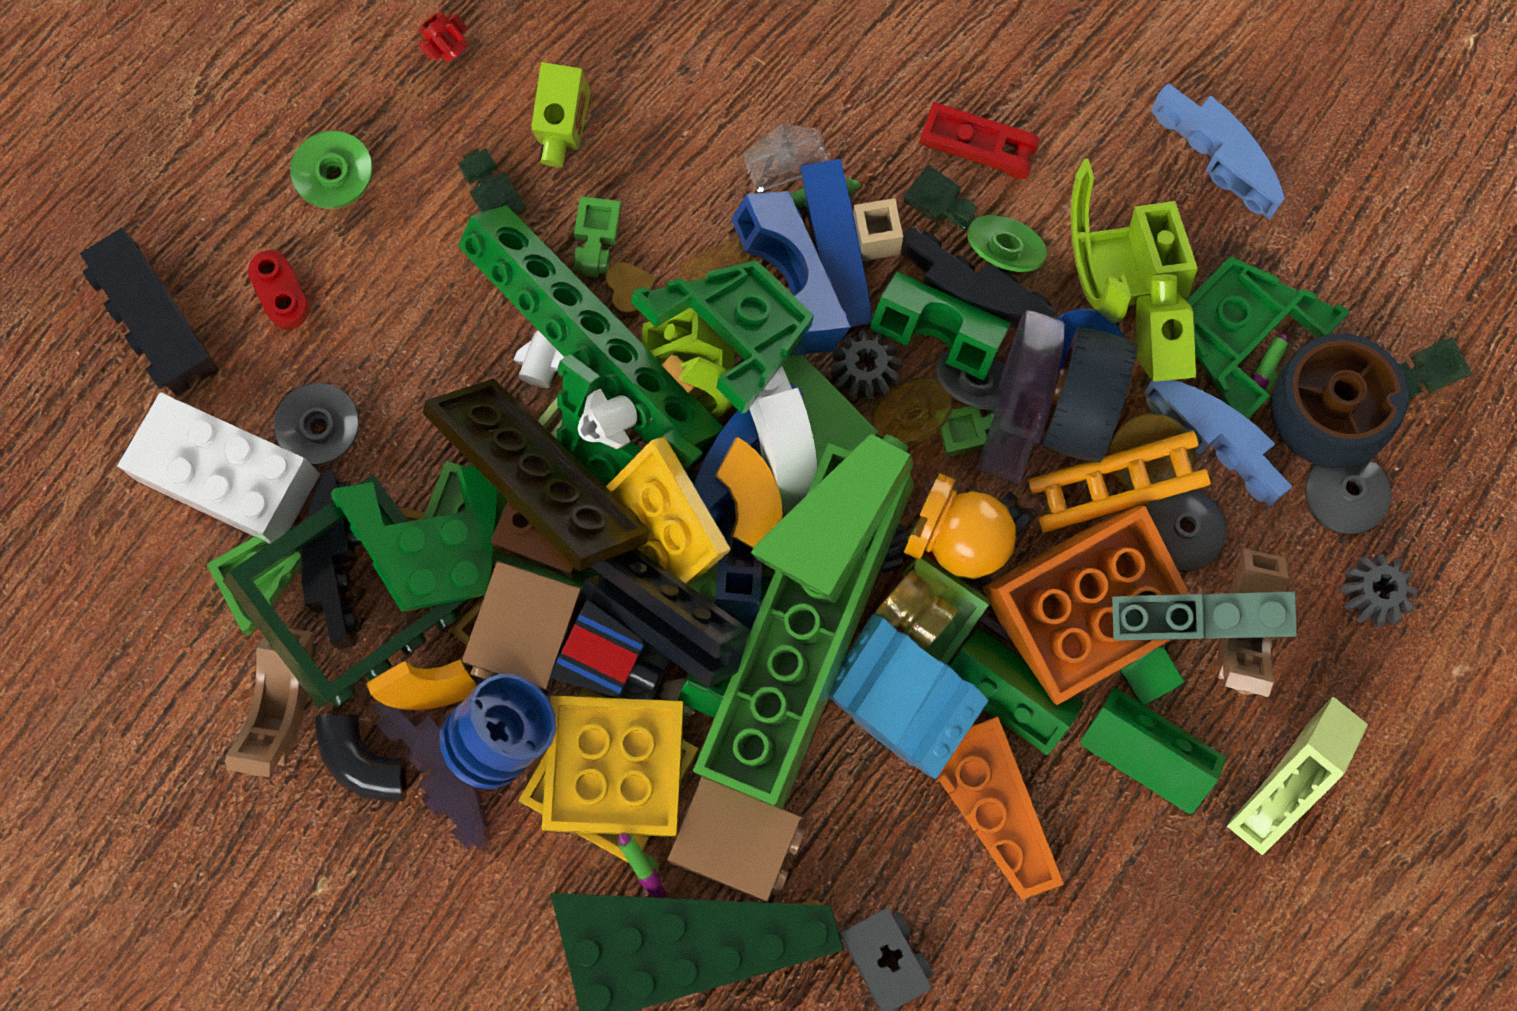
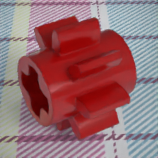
(443, 36)

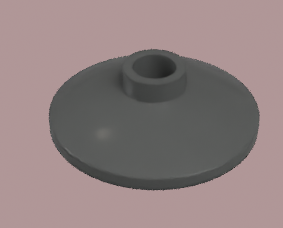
(969, 388)
(306, 408)
(1337, 508)
(1192, 549)

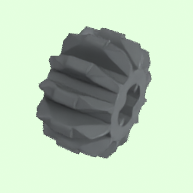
(871, 352)
(1368, 602)

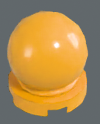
(965, 531)

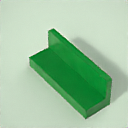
(1014, 691)
(1153, 751)

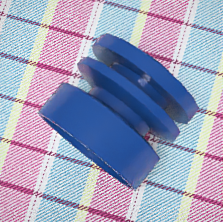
(497, 731)

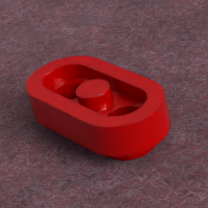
(277, 287)

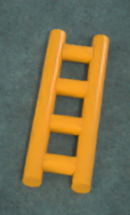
(1143, 490)

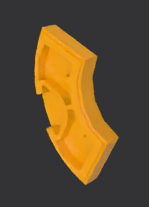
(753, 491)
(422, 688)

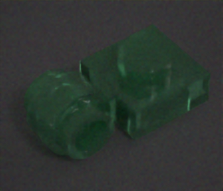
(490, 192)
(1436, 368)

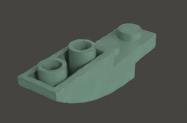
(1204, 616)

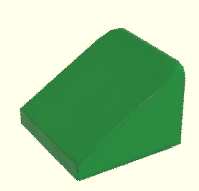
(1152, 676)
(702, 698)

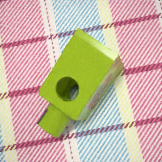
(562, 97)

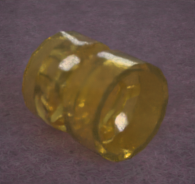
(917, 610)

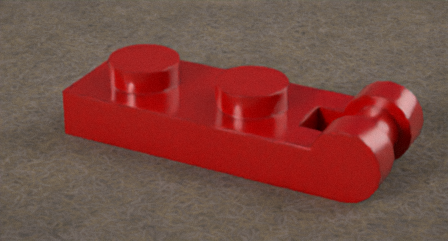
(979, 140)

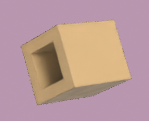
(878, 229)

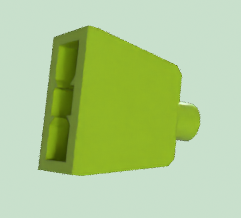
(1165, 332)

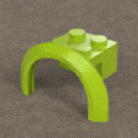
(1119, 262)
(702, 350)

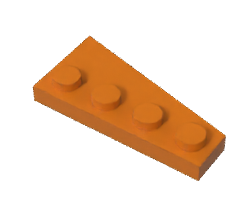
(997, 806)

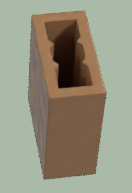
(522, 625)
(736, 840)

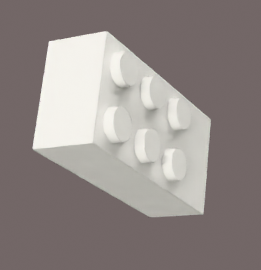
(219, 469)

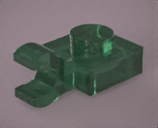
(937, 196)

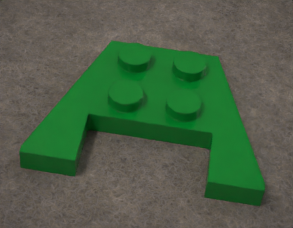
(747, 311)
(1236, 313)
(598, 457)
(430, 557)

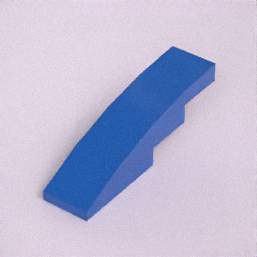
(836, 237)

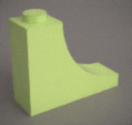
(1301, 777)

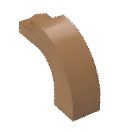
(1247, 661)
(273, 715)

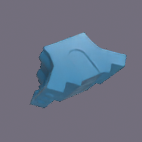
(905, 697)

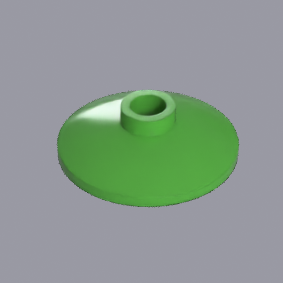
(329, 153)
(1007, 243)

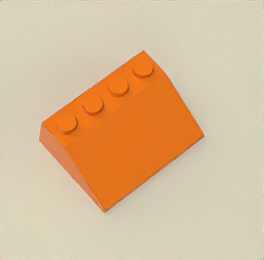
(1062, 601)

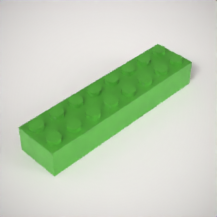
(790, 669)

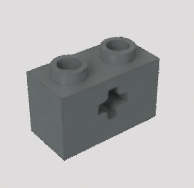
(887, 987)

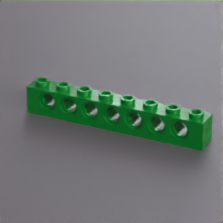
(584, 327)

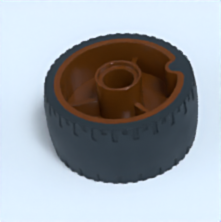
(1089, 394)
(1320, 423)

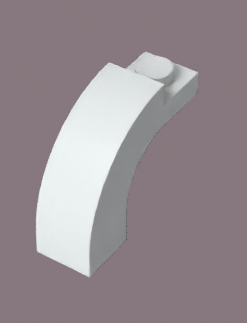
(785, 439)

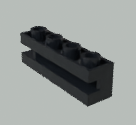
(148, 311)
(669, 615)

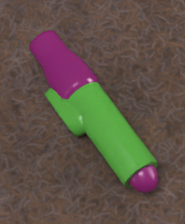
(1265, 373)
(642, 864)

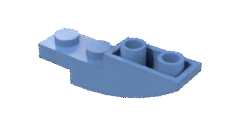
(1236, 156)
(1236, 439)

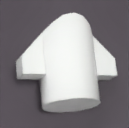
(538, 361)
(607, 420)

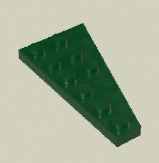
(657, 950)

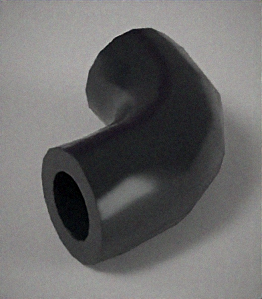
(354, 764)

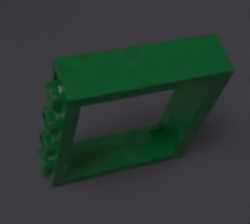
(241, 584)

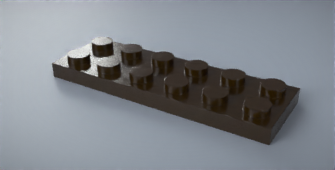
(536, 474)

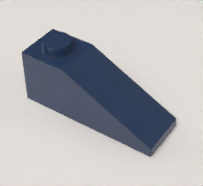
(738, 575)

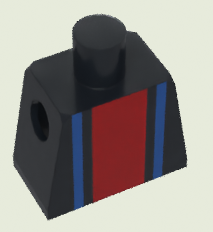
(604, 655)

